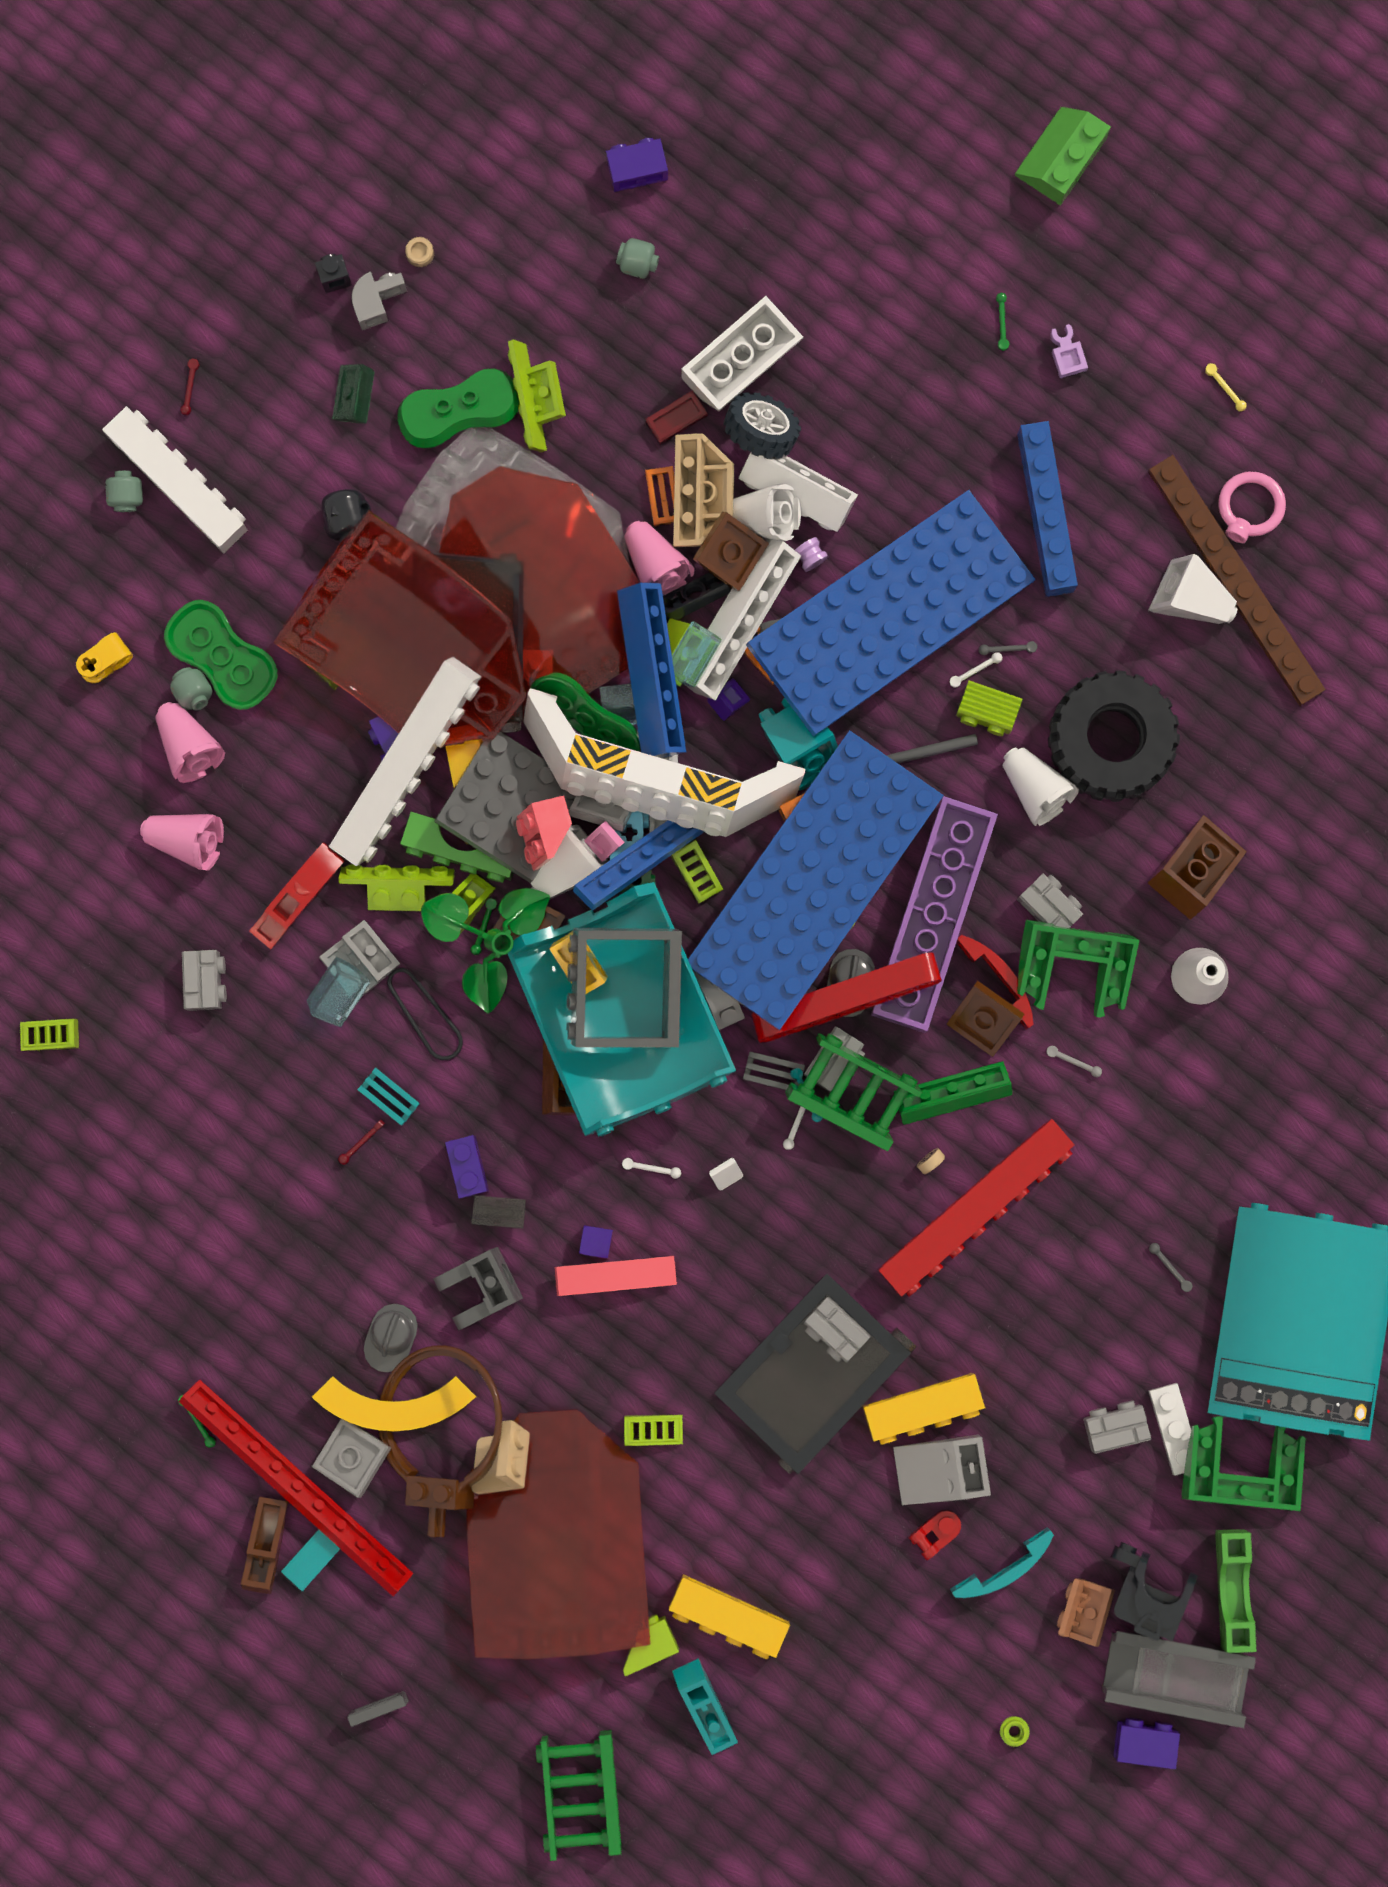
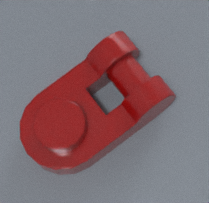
(945, 1526)

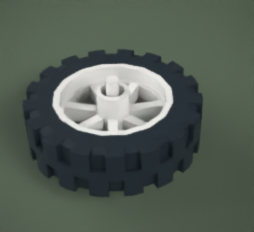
(762, 425)

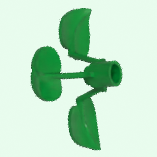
(523, 913)

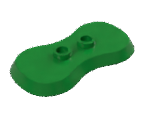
(436, 415)
(236, 669)
(585, 714)

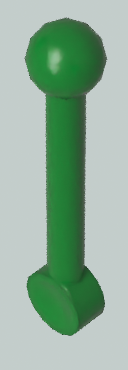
(1003, 344)
(491, 904)
(209, 1440)

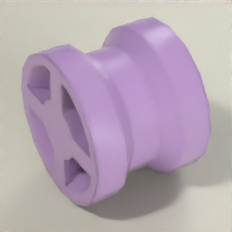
(811, 554)

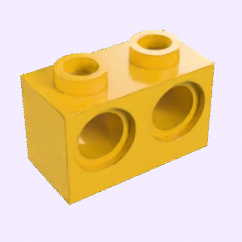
(594, 972)

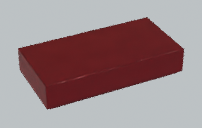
(676, 417)

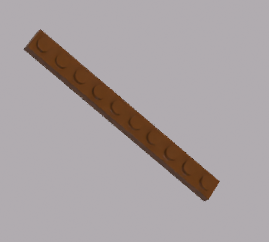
(1236, 579)

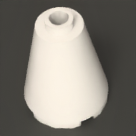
(769, 512)
(1038, 785)
(1193, 982)

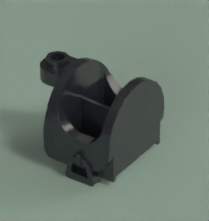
(1146, 1607)

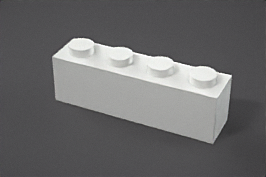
(817, 495)

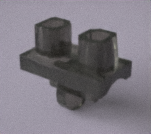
(498, 1211)

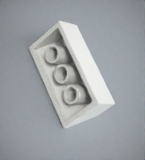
(740, 354)

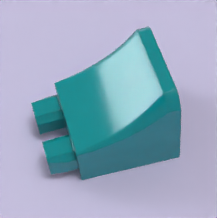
(795, 743)

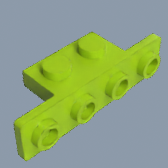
(537, 393)
(396, 887)

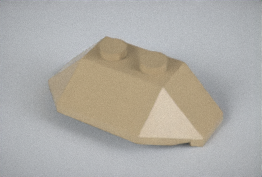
(701, 488)

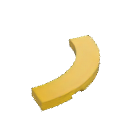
(393, 1414)

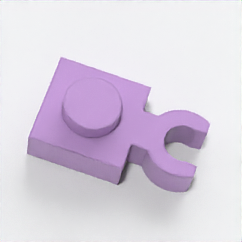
(1068, 356)

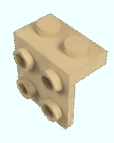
(510, 1462)

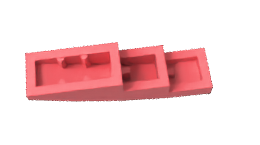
(615, 1275)

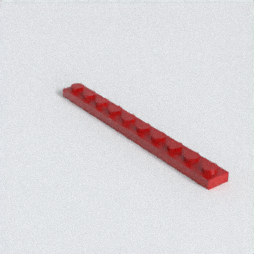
(296, 1487)

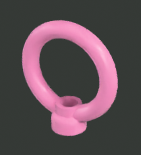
(1240, 529)

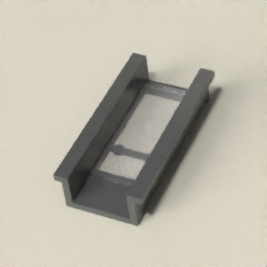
(1176, 1678)

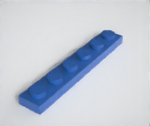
(633, 863)

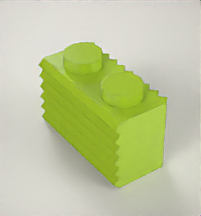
(988, 708)

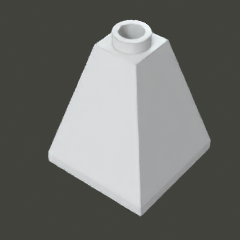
(1193, 593)
(569, 865)

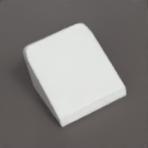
(726, 1174)

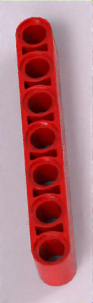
(855, 995)

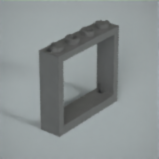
(671, 986)

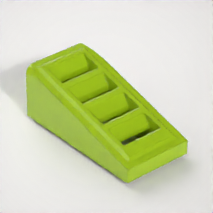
(687, 875)
(72, 1034)
(642, 1441)

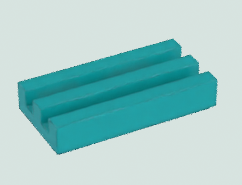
(369, 1081)

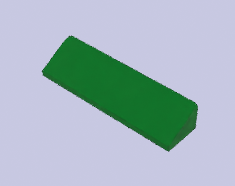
(957, 1092)

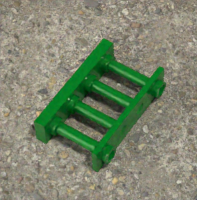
(829, 1107)
(605, 1807)

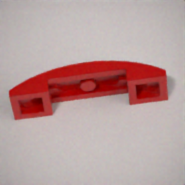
(975, 950)

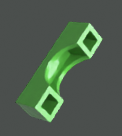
(425, 837)
(1235, 1611)

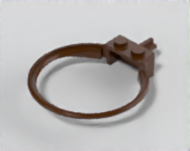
(438, 1492)

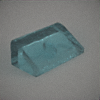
(694, 654)

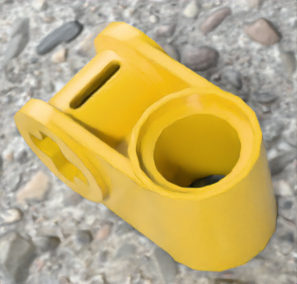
(106, 657)

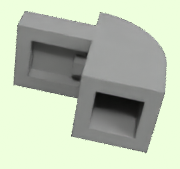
(369, 294)
(722, 1006)

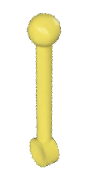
(1211, 371)

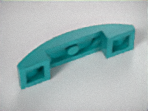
(1036, 1547)

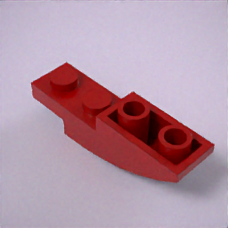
(297, 895)

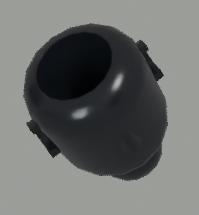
(342, 512)

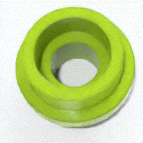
(1016, 1740)

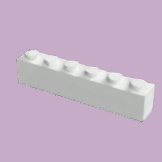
(175, 479)
(744, 613)

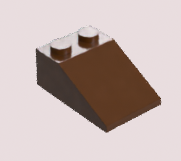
(1197, 868)

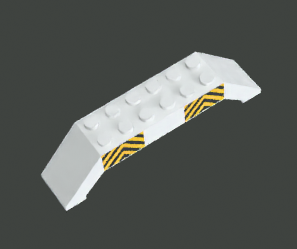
(652, 783)

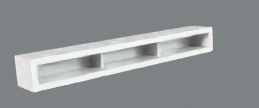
(405, 761)

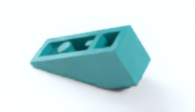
(704, 1706)

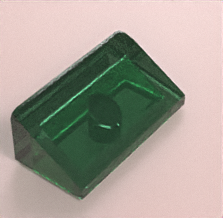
(353, 393)

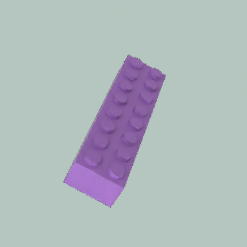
(938, 903)

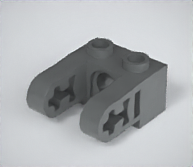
(494, 1280)

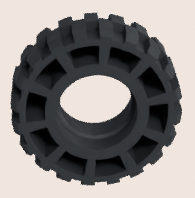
(1138, 702)

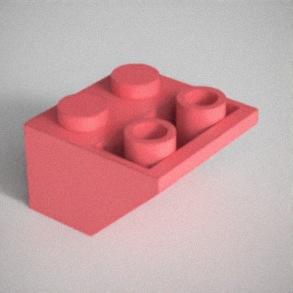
(543, 829)

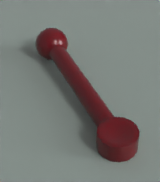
(193, 365)
(344, 1158)

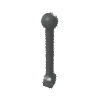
(1030, 647)
(1185, 1285)

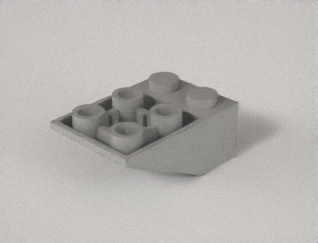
(942, 1470)

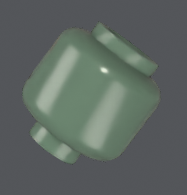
(637, 258)
(124, 492)
(191, 689)

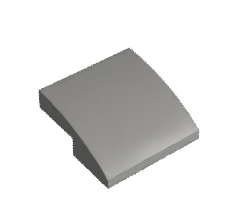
(364, 951)

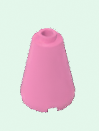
(656, 558)
(186, 743)
(185, 837)

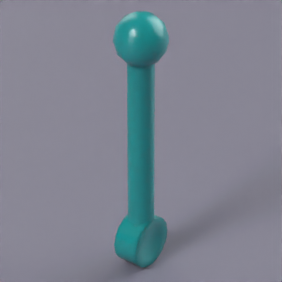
(797, 1073)

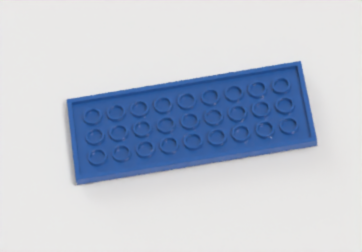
(890, 612)
(814, 880)

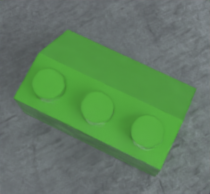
(1063, 153)

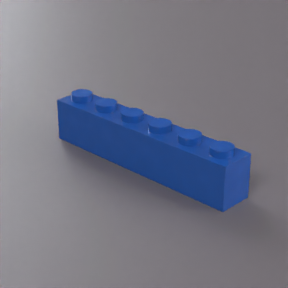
(1047, 508)
(651, 670)

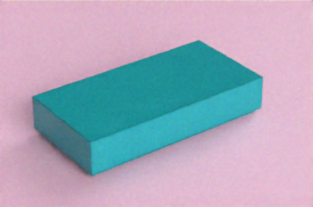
(310, 1560)

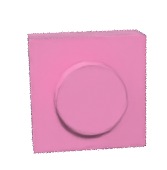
(604, 841)

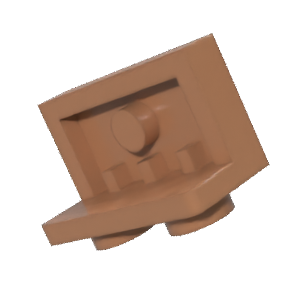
(1085, 1611)

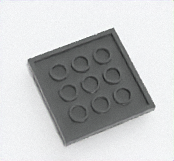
(492, 794)

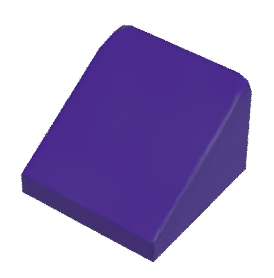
(729, 700)
(595, 1241)

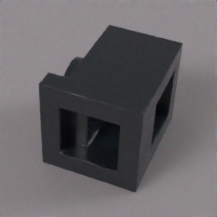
(332, 269)

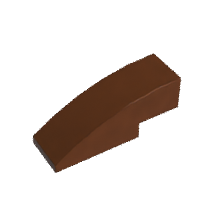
(264, 1545)

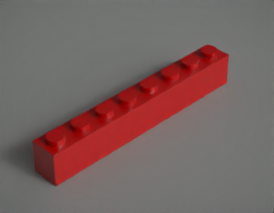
(975, 1207)

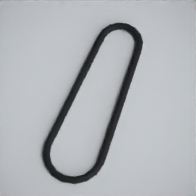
(460, 1039)

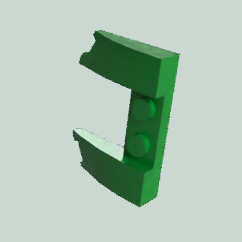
(1111, 950)
(1278, 1491)

